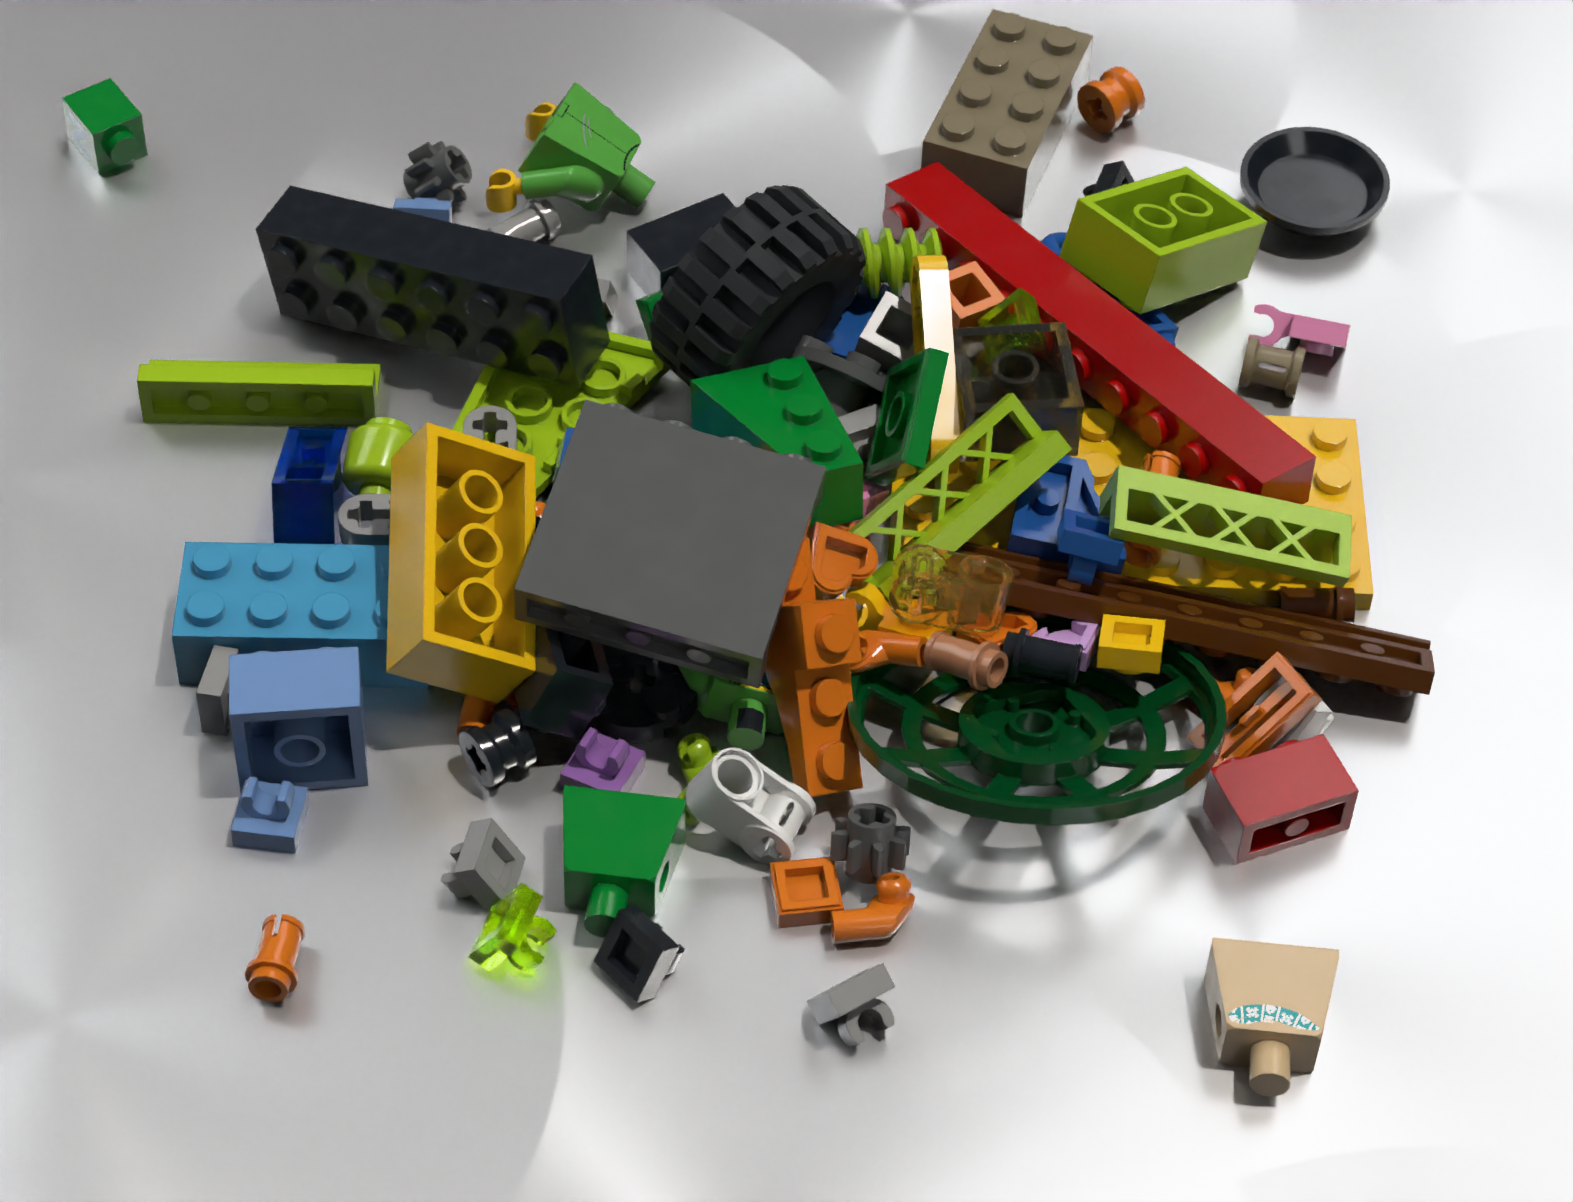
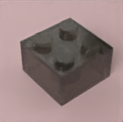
(1020, 360)

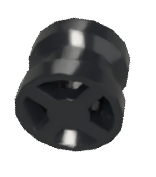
(497, 747)

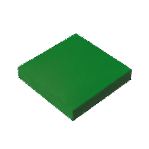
(906, 417)

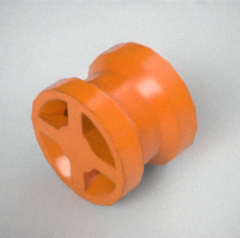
(1110, 99)

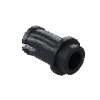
(1042, 656)

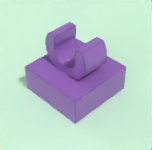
(603, 764)

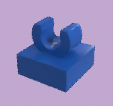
(1087, 543)

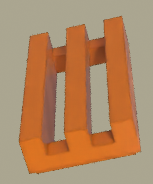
(1266, 722)

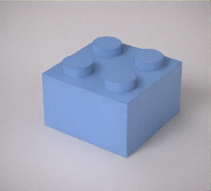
(299, 717)

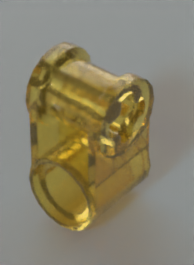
(953, 592)

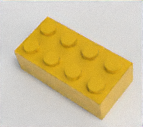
(454, 559)

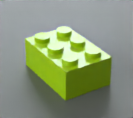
(1162, 239)

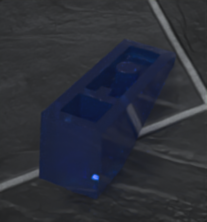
(309, 485)

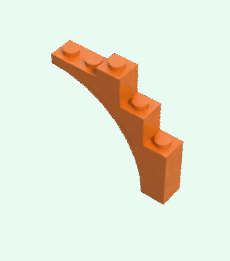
(813, 683)

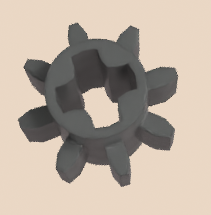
(437, 173)
(869, 842)

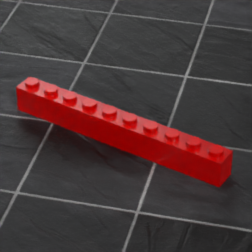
(1114, 352)

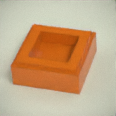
(805, 891)

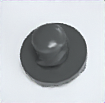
(847, 381)

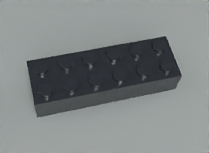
(435, 285)

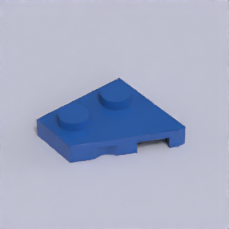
(1041, 505)

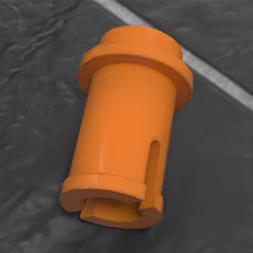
(272, 971)

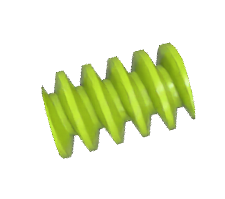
(891, 261)

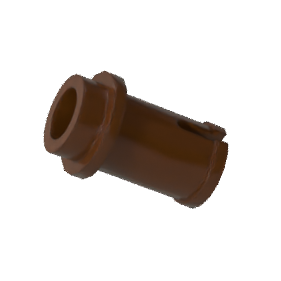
(1329, 603)

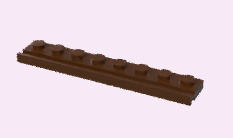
(1222, 624)

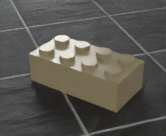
(1009, 107)

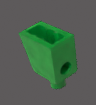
(619, 851)

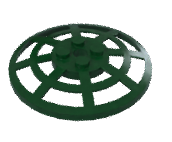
(1043, 738)

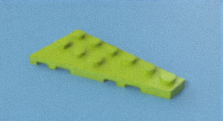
(548, 407)

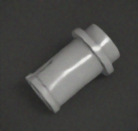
(533, 223)

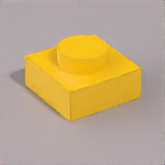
(1131, 644)

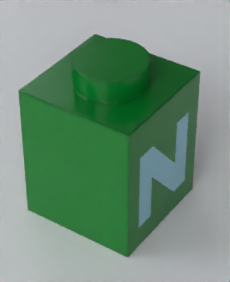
(104, 126)

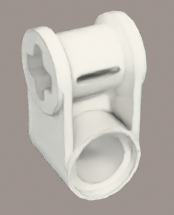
(751, 805)

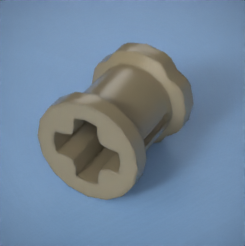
(1259, 353)

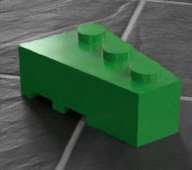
(785, 412)

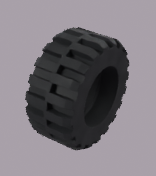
(757, 286)

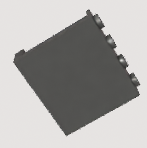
(669, 542)

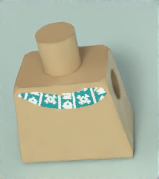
(1269, 1007)

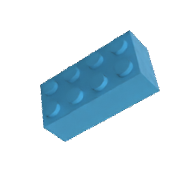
(283, 601)

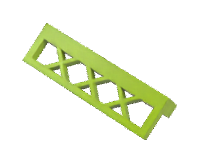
(259, 392)
(981, 502)
(1228, 525)

